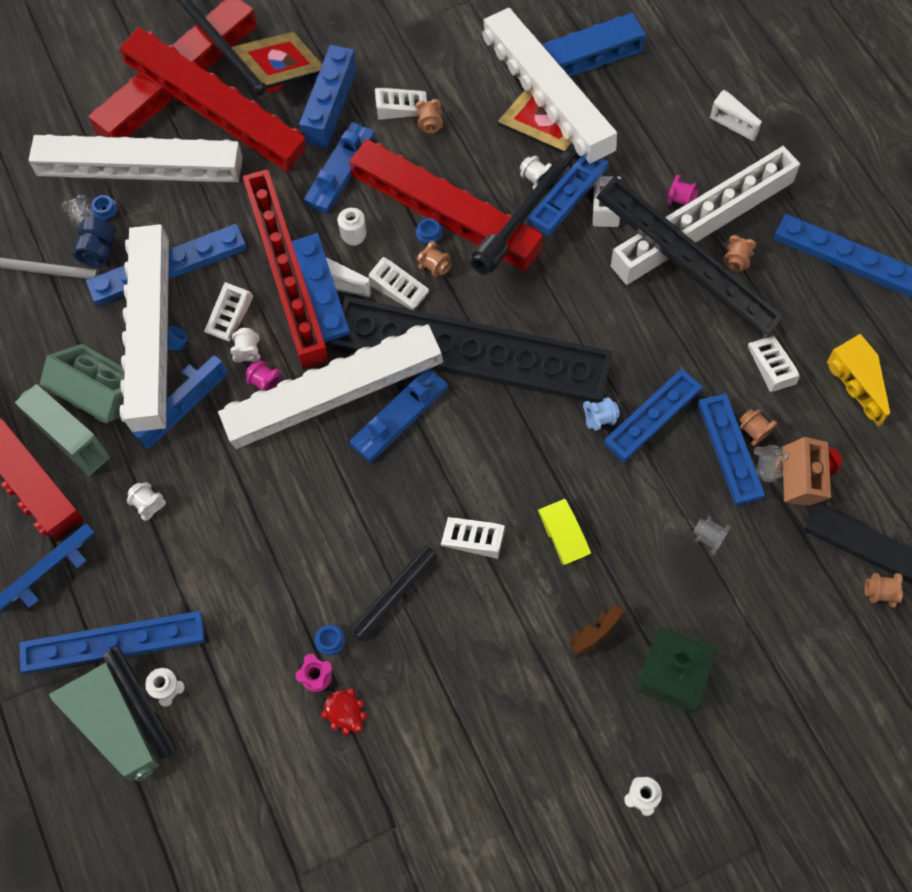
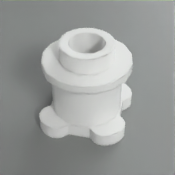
(534, 170)
(245, 345)
(145, 500)
(168, 691)
(635, 800)

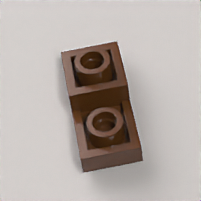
(591, 637)

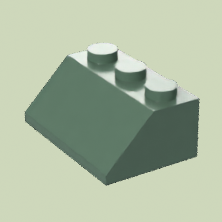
(86, 381)

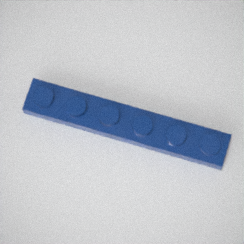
(845, 254)
(182, 259)
(91, 645)

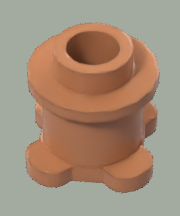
(429, 116)
(739, 253)
(434, 260)
(756, 426)
(884, 589)

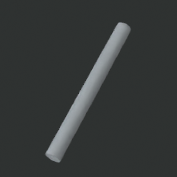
(46, 268)

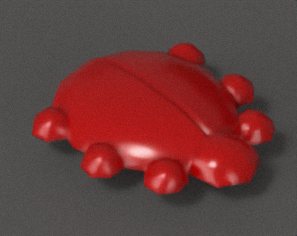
(344, 711)

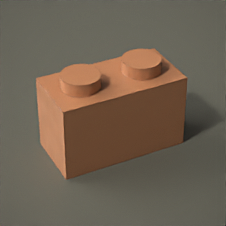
(806, 472)

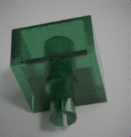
(676, 669)

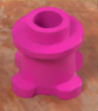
(682, 192)
(262, 376)
(311, 666)

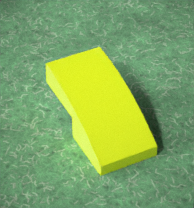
(564, 531)

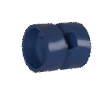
(93, 241)

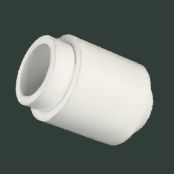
(352, 226)

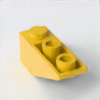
(861, 373)

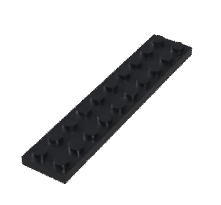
(485, 350)

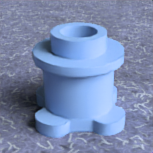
(601, 413)

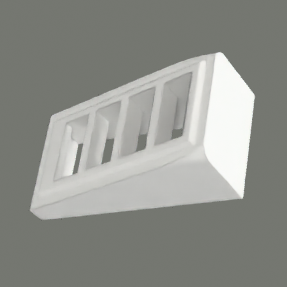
(391, 96)
(735, 116)
(601, 214)
(393, 271)
(349, 280)
(223, 300)
(773, 381)
(475, 526)

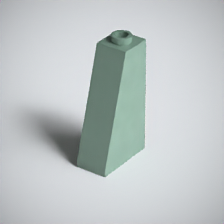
(63, 429)
(108, 721)

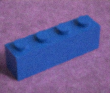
(597, 45)
(328, 96)

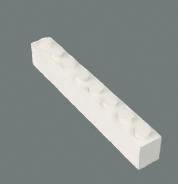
(550, 86)
(136, 158)
(711, 211)
(146, 329)
(330, 386)

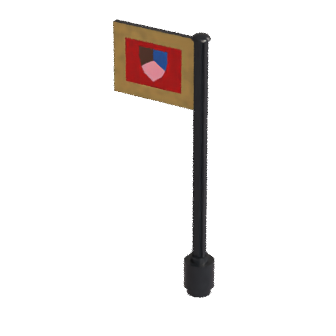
(264, 61)
(533, 123)

